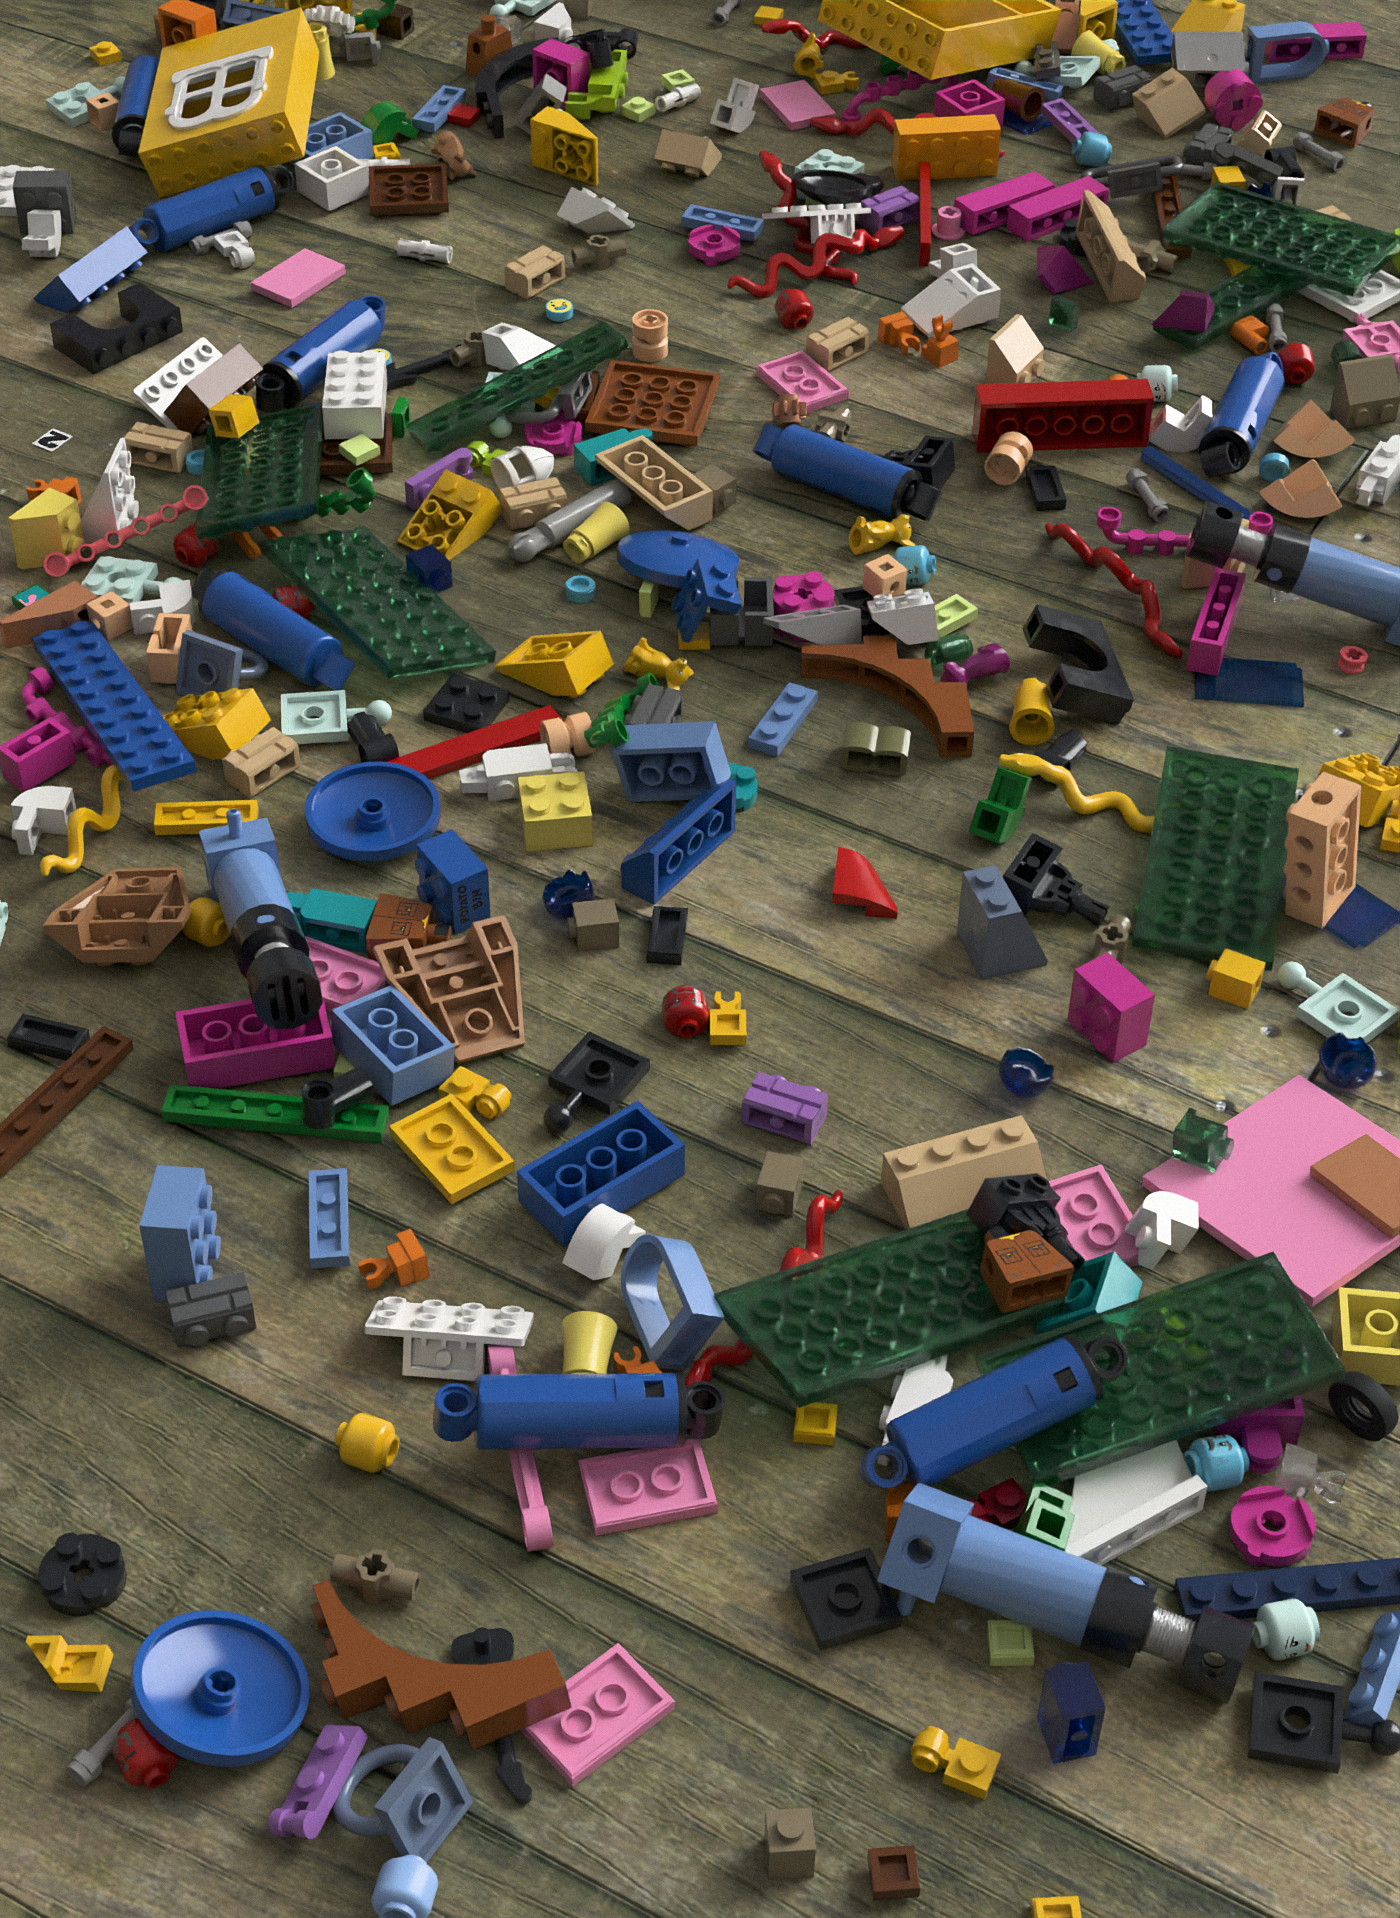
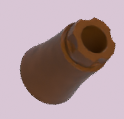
(1020, 98)

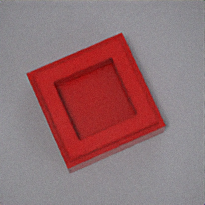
(464, 115)

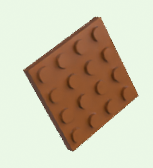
(656, 398)

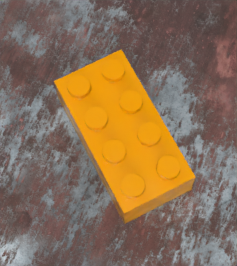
(950, 144)

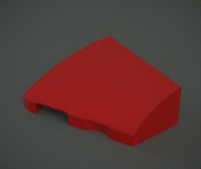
(860, 885)

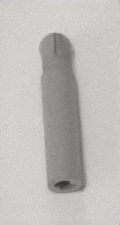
(558, 525)

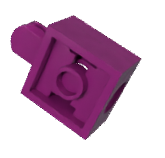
(1265, 1432)

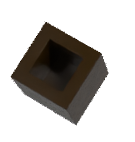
(398, 23)

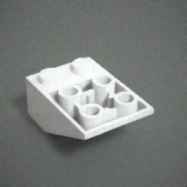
(960, 296)
(113, 500)

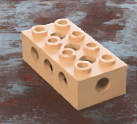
(1322, 849)

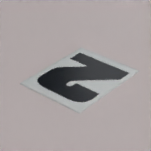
(52, 440)

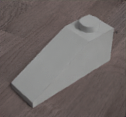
(821, 626)

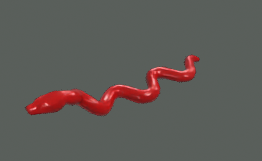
(782, 26)
(878, 115)
(802, 239)
(860, 239)
(1143, 587)
(796, 1256)

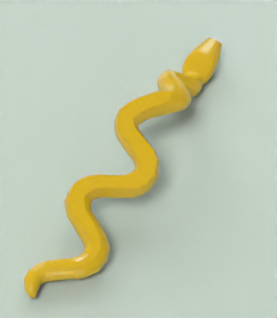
(1034, 765)
(82, 816)

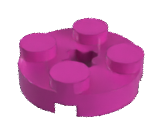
(714, 244)
(554, 436)
(1269, 1547)

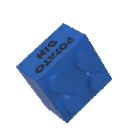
(452, 881)

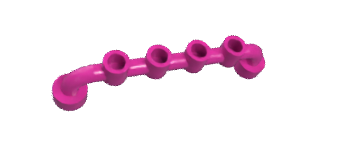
(892, 88)
(1165, 541)
(39, 708)

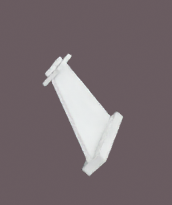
(1132, 1502)

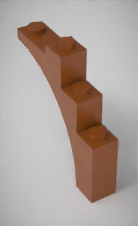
(876, 666)
(479, 1699)

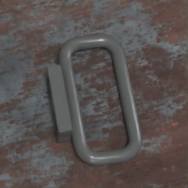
(1136, 176)
(569, 399)

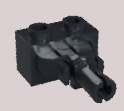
(931, 457)
(1046, 885)
(1023, 1205)

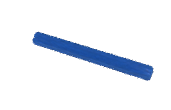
(1189, 481)

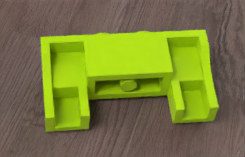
(604, 89)

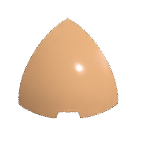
(1312, 433)
(1303, 493)

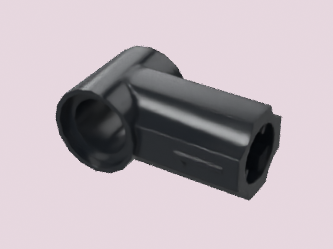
(624, 35)
(1287, 159)
(371, 740)
(1063, 751)
(325, 1098)

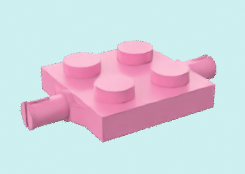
(1375, 338)

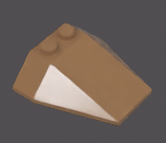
(122, 916)
(463, 986)

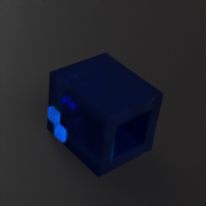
(431, 567)

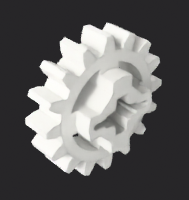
(331, 17)

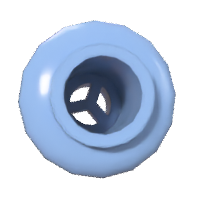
(404, 1888)

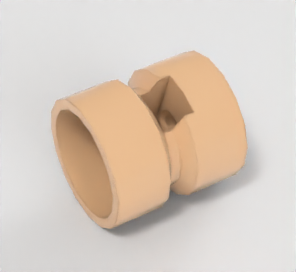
(650, 335)
(1008, 458)
(567, 735)

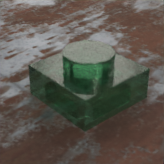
(1064, 313)

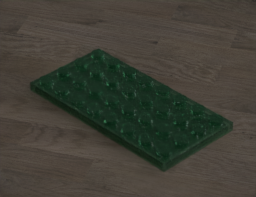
(1283, 238)
(263, 474)
(378, 602)
(1216, 857)
(873, 1309)
(1192, 1364)

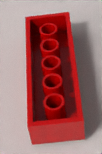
(1065, 414)

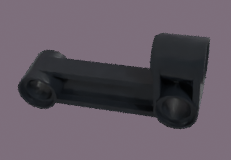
(597, 45)

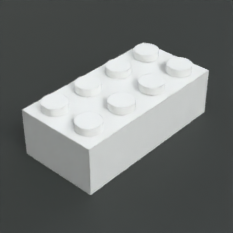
(355, 395)

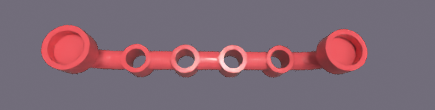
(193, 498)

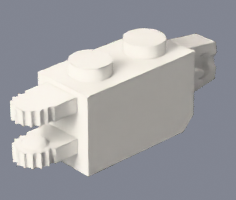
(1379, 473)
(503, 766)
(914, 1389)

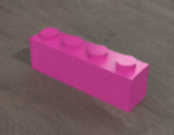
(1344, 40)
(990, 205)
(1048, 210)
(1216, 622)

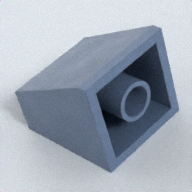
(995, 926)

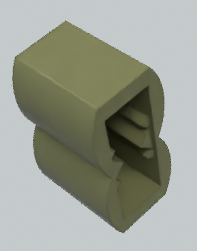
(875, 749)

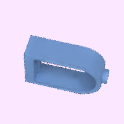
(1259, 35)
(677, 1342)

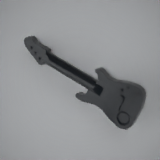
(407, 374)
(489, 1647)

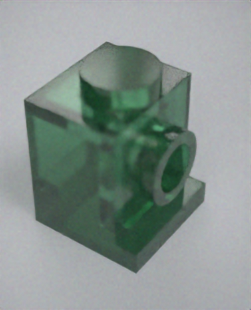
(1201, 1141)

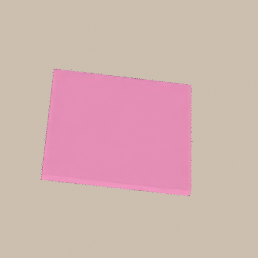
(1271, 1203)

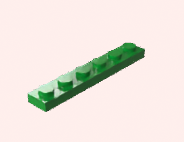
(268, 1113)

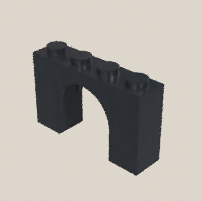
(95, 349)
(1097, 688)

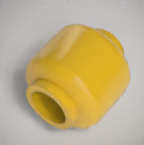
(206, 923)
(367, 1442)

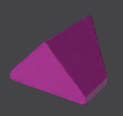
(1059, 269)
(1188, 312)

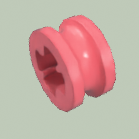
(1352, 659)

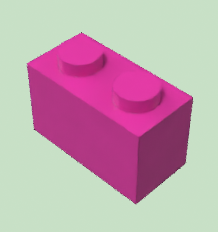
(37, 754)

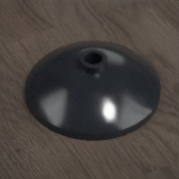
(832, 186)

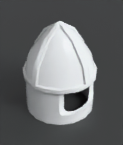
(521, 466)

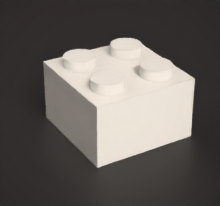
(332, 178)

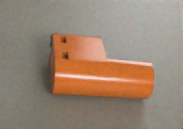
(1251, 334)

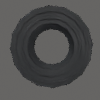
(1383, 1411)

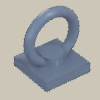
(214, 665)
(417, 1806)

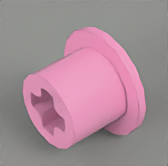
(948, 224)

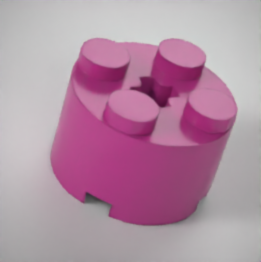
(1232, 98)
(800, 594)

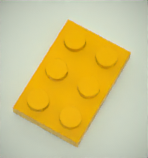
(452, 1148)

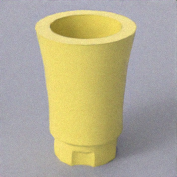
(1090, 45)
(325, 65)
(597, 532)
(587, 1342)

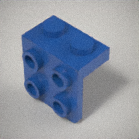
(704, 586)

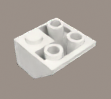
(593, 214)
(511, 346)
(907, 616)

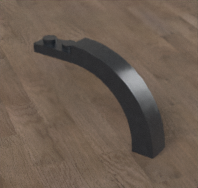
(499, 75)

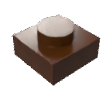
(893, 1872)

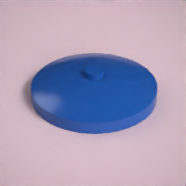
(668, 555)
(372, 811)
(219, 1688)

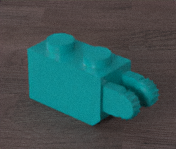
(585, 453)
(334, 917)

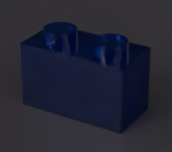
(1070, 1711)

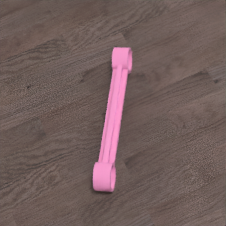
(533, 1510)

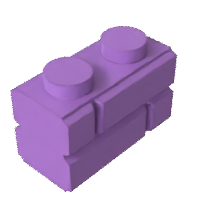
(889, 209)
(785, 1107)

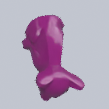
(989, 660)

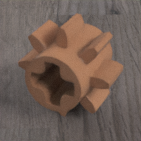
(789, 410)

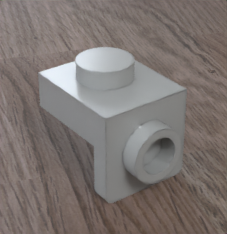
(362, 47)

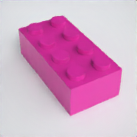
(233, 1047)

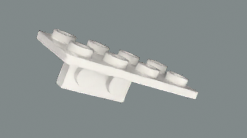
(822, 221)
(164, 385)
(446, 1338)

